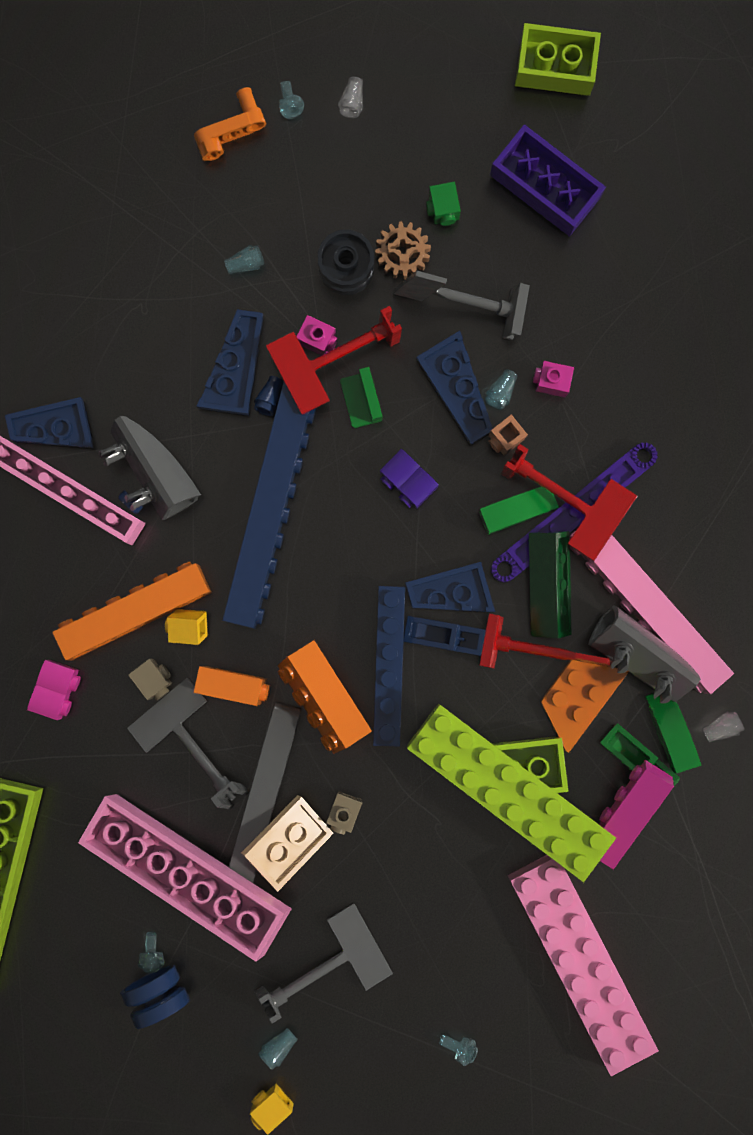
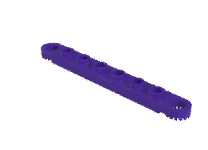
(567, 517)

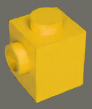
(186, 626)
(270, 1109)

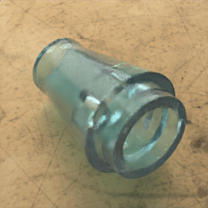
(245, 260)
(501, 391)
(277, 1049)

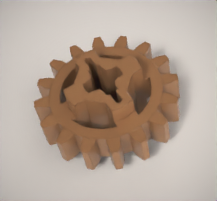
(393, 252)

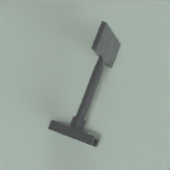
(422, 285)
(168, 716)
(357, 948)

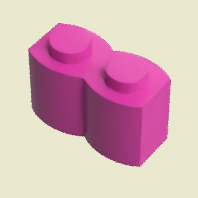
(53, 690)

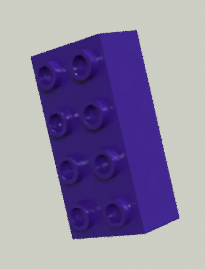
(547, 180)

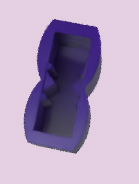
(408, 479)

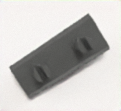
(157, 470)
(643, 655)

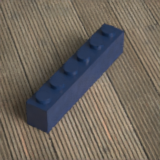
(389, 666)

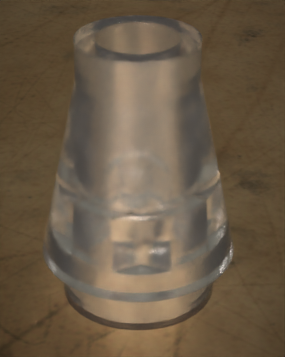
(352, 99)
(724, 727)

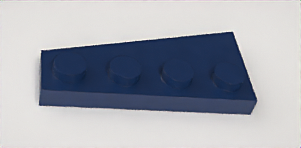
(234, 372)
(454, 381)

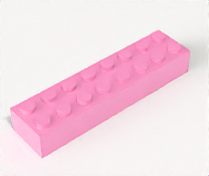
(185, 876)
(583, 964)

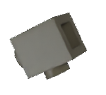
(151, 679)
(344, 813)

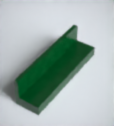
(550, 584)

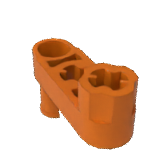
(212, 136)

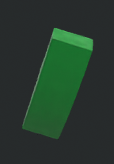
(517, 509)
(673, 734)
(631, 751)

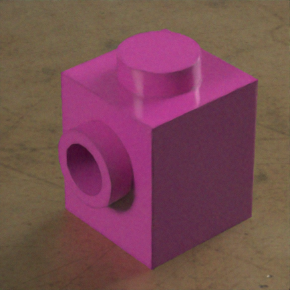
(317, 336)
(553, 378)

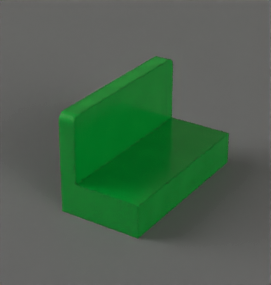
(361, 399)

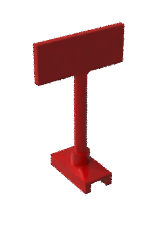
(299, 371)
(600, 518)
(495, 641)

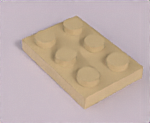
(287, 843)

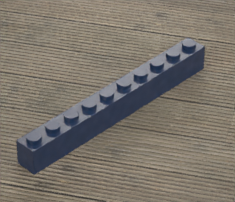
(268, 513)

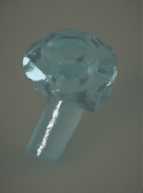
(291, 105)
(150, 960)
(465, 1051)

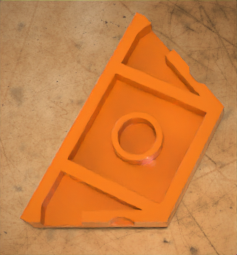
(578, 698)

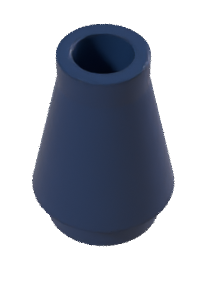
(268, 398)

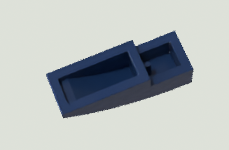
(444, 635)

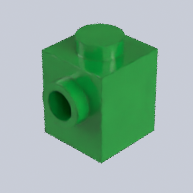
(443, 204)

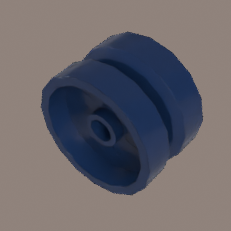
(155, 996)

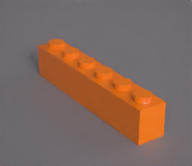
(132, 611)

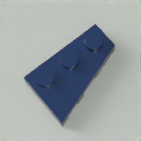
(52, 424)
(452, 590)

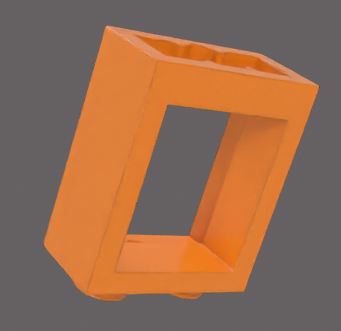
(231, 686)

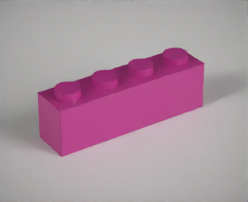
(634, 808)

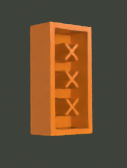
(323, 698)

